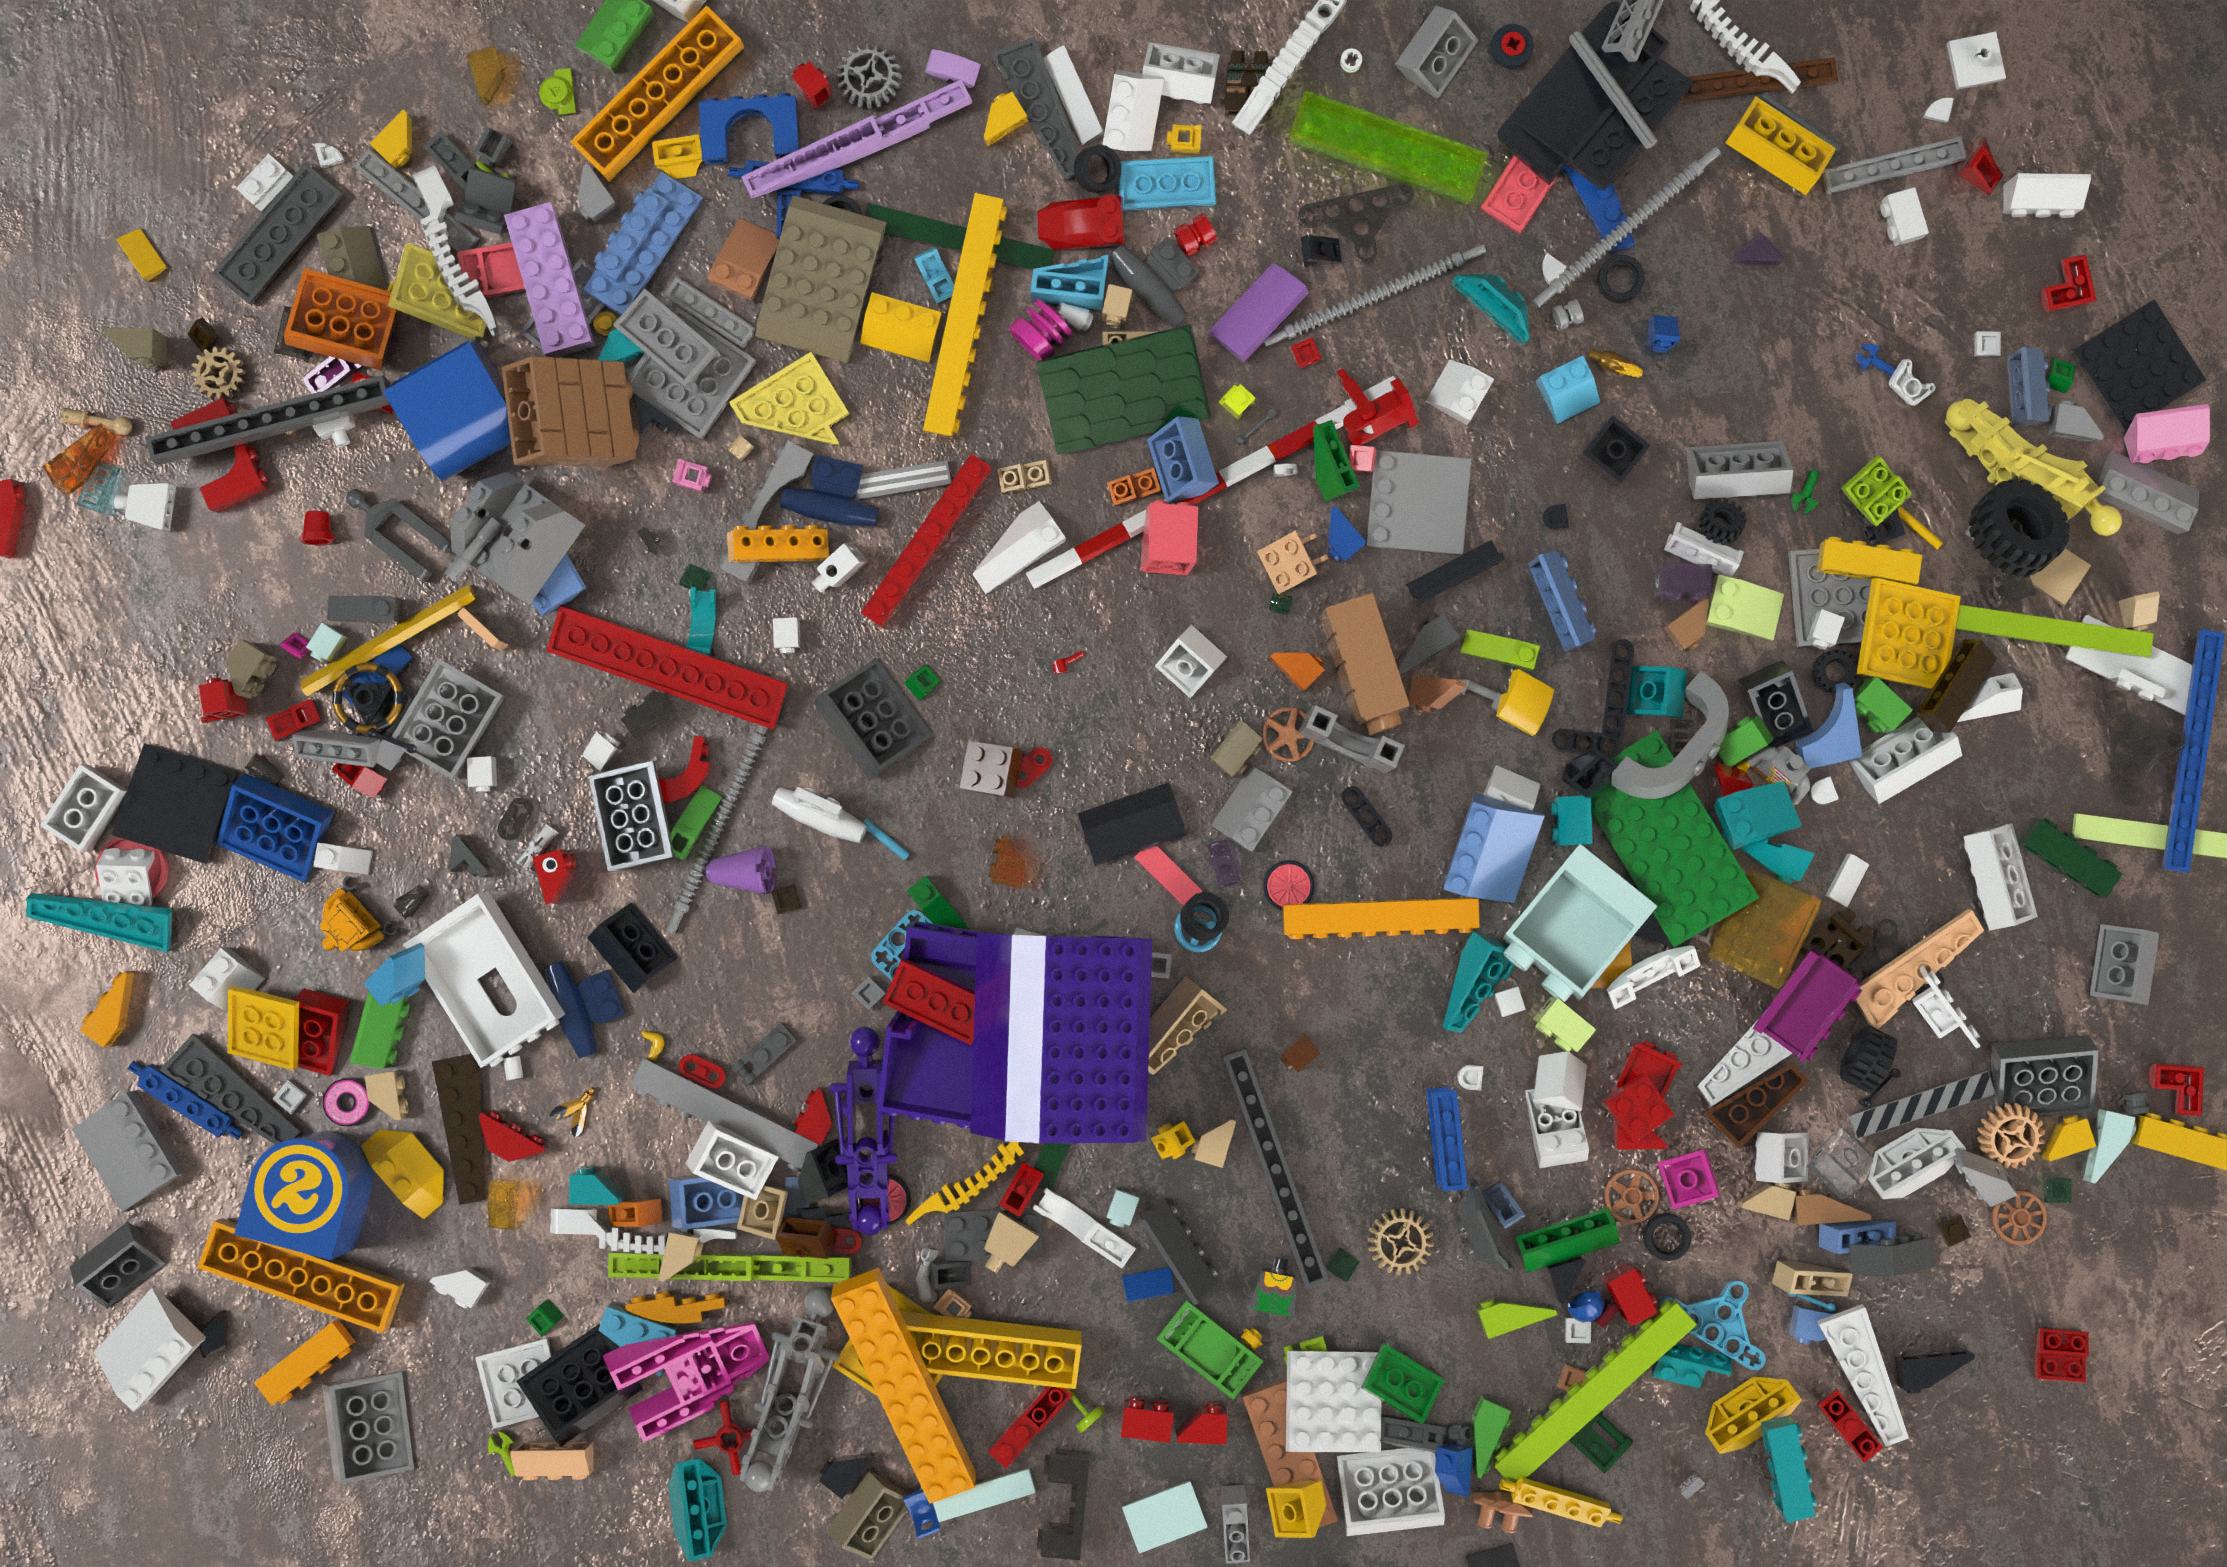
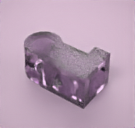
(1223, 864)

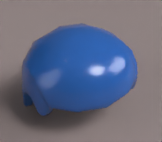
(1587, 1306)

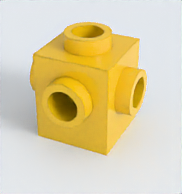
(1172, 1140)

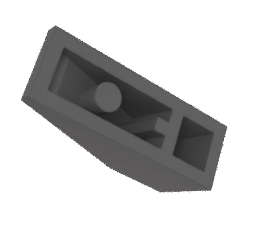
(365, 609)
(1429, 640)

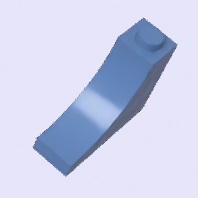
(1838, 736)

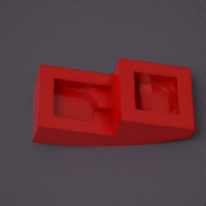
(293, 719)

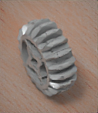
(873, 57)

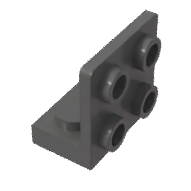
(487, 201)

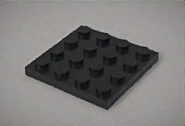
(2138, 365)

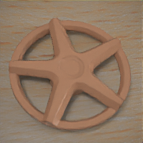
(1286, 735)
(1631, 1196)

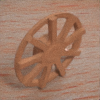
(2019, 1218)

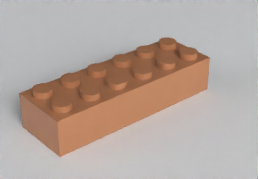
(1268, 1417)

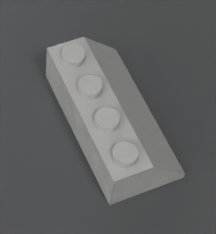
(1739, 470)
(2148, 493)

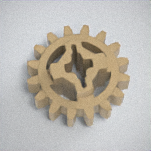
(227, 370)

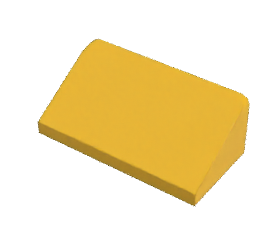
(142, 254)

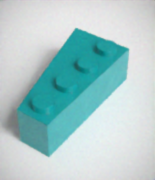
(1788, 1468)

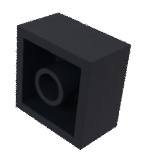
(1614, 451)

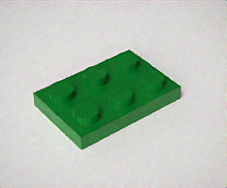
(1402, 1383)

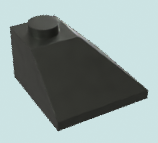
(821, 1174)

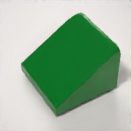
(2060, 375)
(922, 682)
(544, 1317)

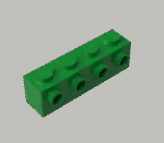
(1567, 1239)

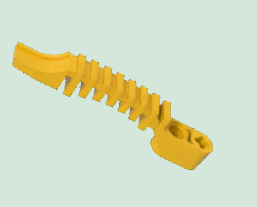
(936, 1201)

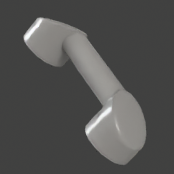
(1482, 690)

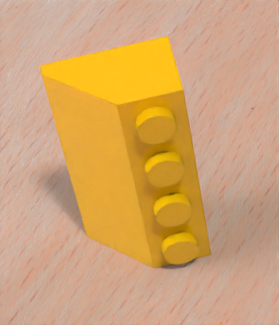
(1780, 145)

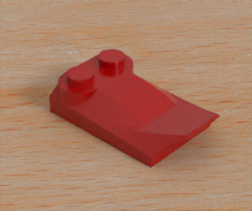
(1082, 223)

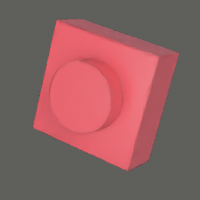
(1362, 458)

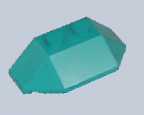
(1497, 302)
(697, 1508)

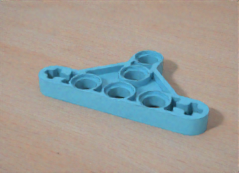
(1729, 1328)

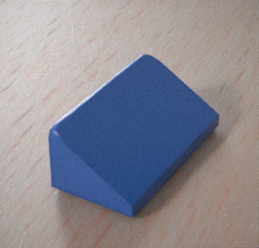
(1148, 1284)

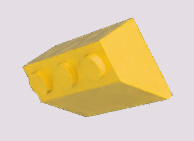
(901, 327)

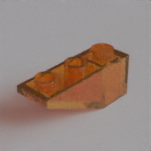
(78, 461)

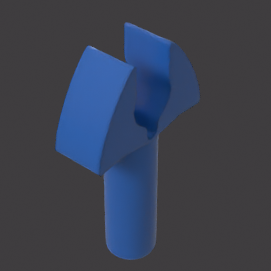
(1873, 360)

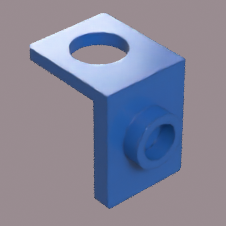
(921, 1512)

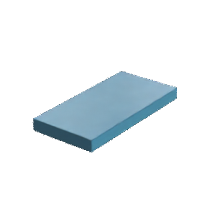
(1167, 183)

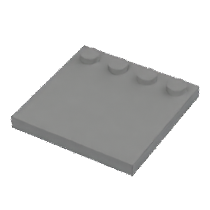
(710, 390)
(1418, 502)
(1829, 592)

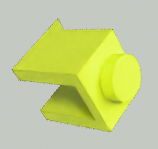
(1237, 400)

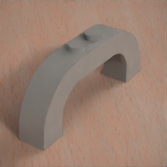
(1666, 780)

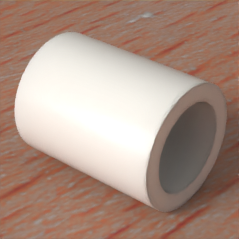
(513, 1068)

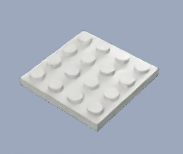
(1328, 1405)

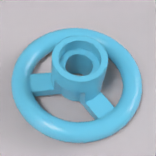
(1193, 945)

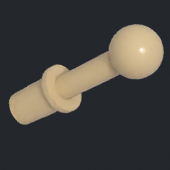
(121, 425)

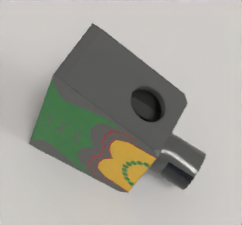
(1274, 1290)

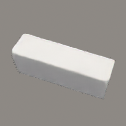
(1847, 880)

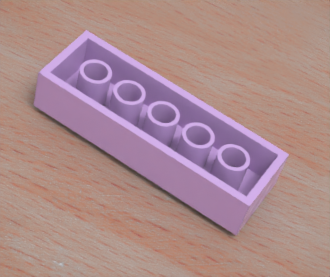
(549, 280)

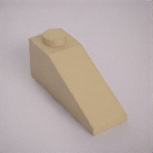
(1811, 1279)

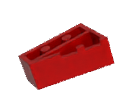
(219, 702)

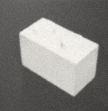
(1904, 217)

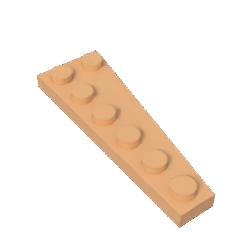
(1901, 978)

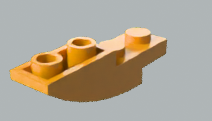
(667, 1309)

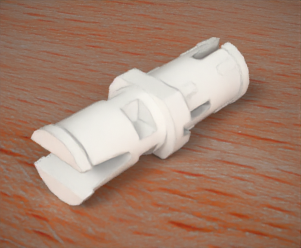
(537, 846)

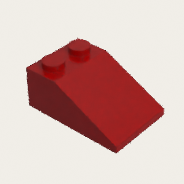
(320, 1030)

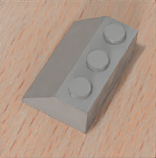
(1437, 51)
(1251, 808)
(2124, 964)

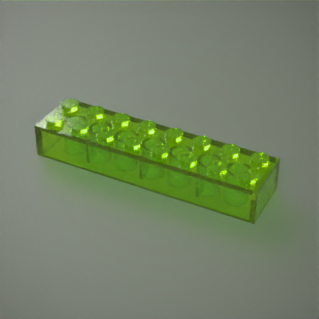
(1387, 147)

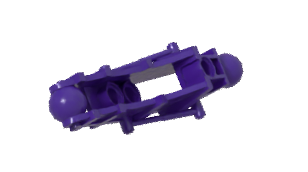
(870, 1217)

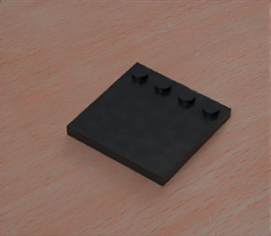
(175, 803)

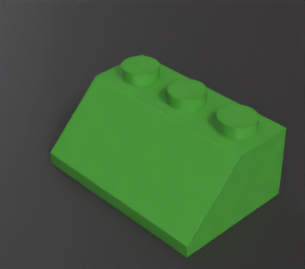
(614, 31)
(378, 1033)

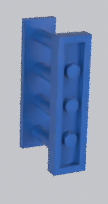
(1446, 1138)

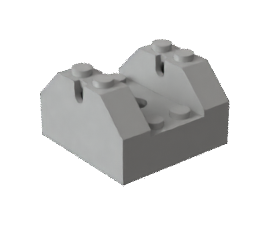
(531, 538)

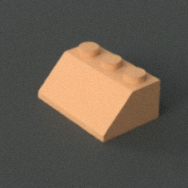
(553, 1461)

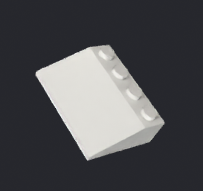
(147, 1349)
(1389, 1491)

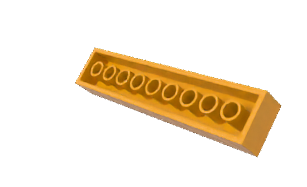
(903, 1385)

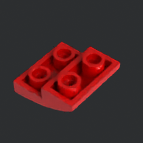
(2061, 1355)

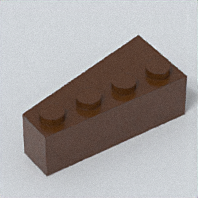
(1752, 1107)

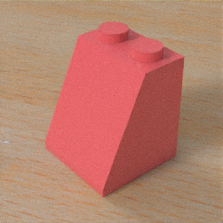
(1169, 538)

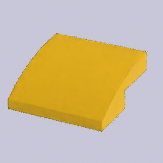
(1525, 702)

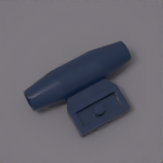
(831, 495)
(588, 1003)

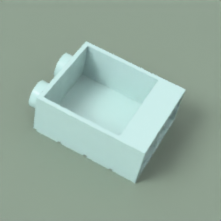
(1577, 925)

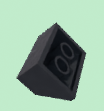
(632, 947)

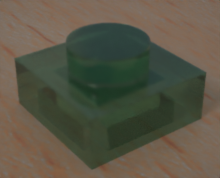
(2057, 1190)

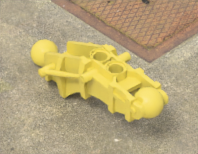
(2012, 457)

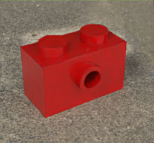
(812, 84)

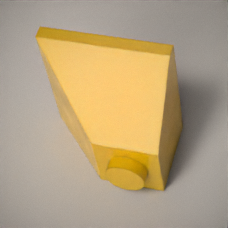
(1296, 1508)

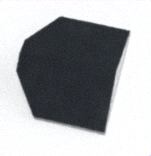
(1589, 773)

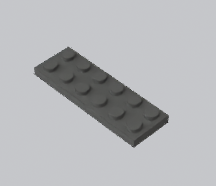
(278, 234)

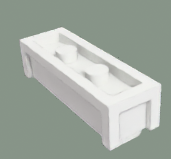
(1700, 550)

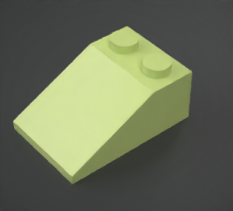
(1743, 607)

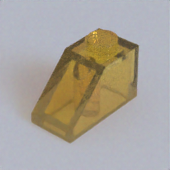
(488, 72)
(503, 1203)

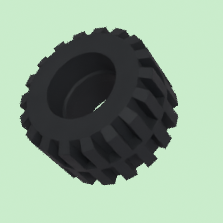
(1868, 1058)

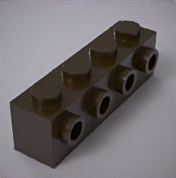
(1956, 685)

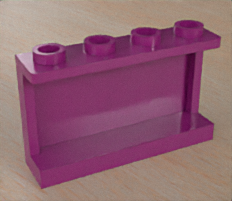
(1809, 1005)

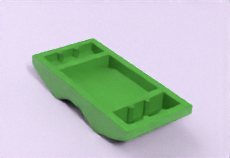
(1210, 1349)

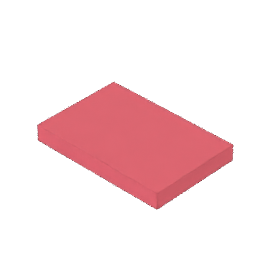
(1515, 196)

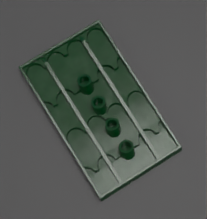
(1123, 389)

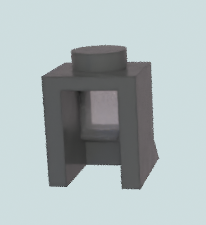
(492, 147)

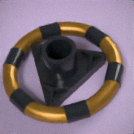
(367, 697)

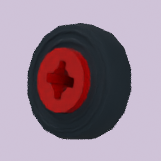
(1507, 53)

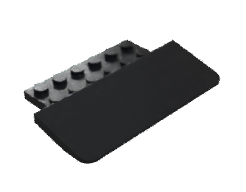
(1576, 122)

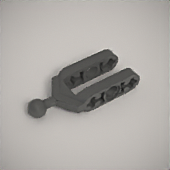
(378, 515)

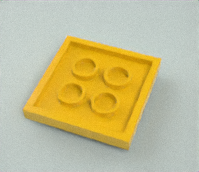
(263, 1027)

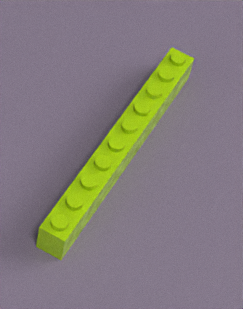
(1594, 1392)

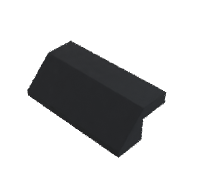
(1132, 824)

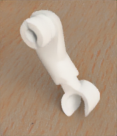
(922, 1279)

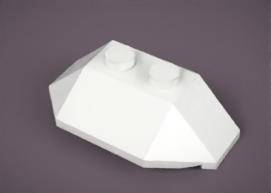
(1913, 1161)

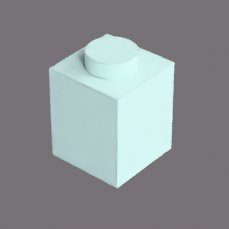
(326, 643)
(1122, 1207)

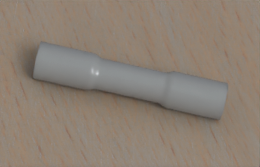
(463, 561)

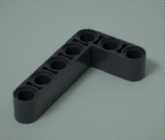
(1607, 708)

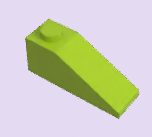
(1500, 649)
(1505, 1316)

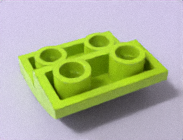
(1876, 491)

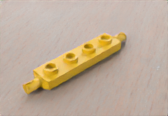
(1560, 1502)

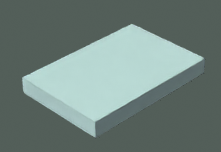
(1164, 1516)

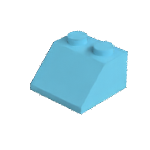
(1569, 389)

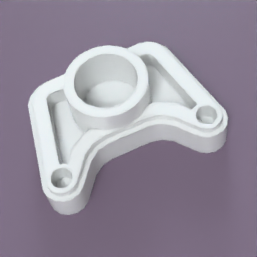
(1908, 386)

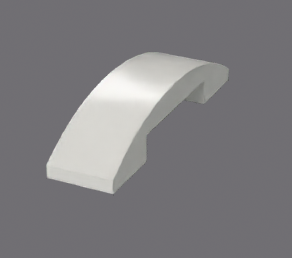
(1651, 970)

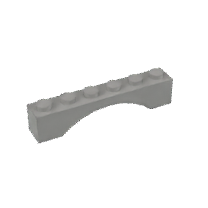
(790, 467)

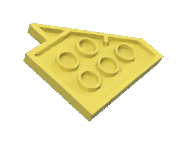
(425, 295)
(794, 403)

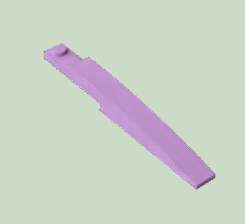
(857, 140)

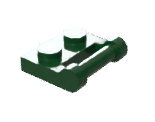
(1596, 1448)

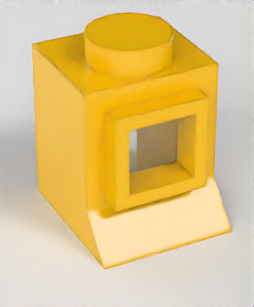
(1185, 139)

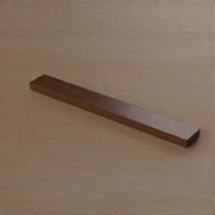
(1744, 83)

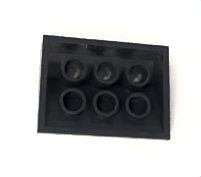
(575, 1387)

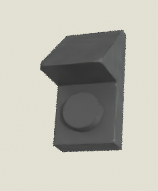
(461, 853)

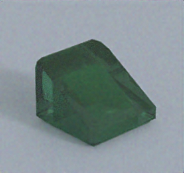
(695, 577)
(1342, 1264)

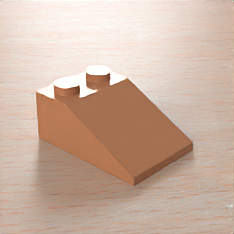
(744, 260)

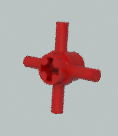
(718, 1440)

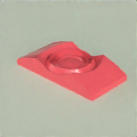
(493, 268)

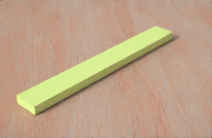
(2143, 834)

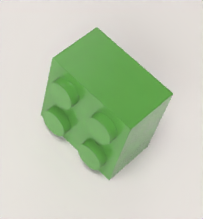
(1879, 706)

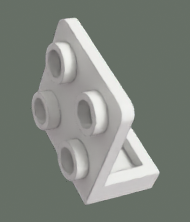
(125, 876)

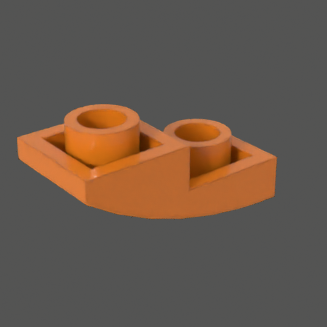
(1134, 486)

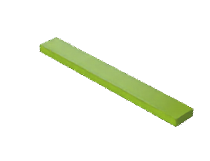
(2054, 631)

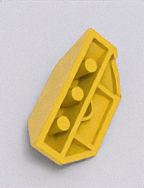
(407, 1169)
(1738, 1415)

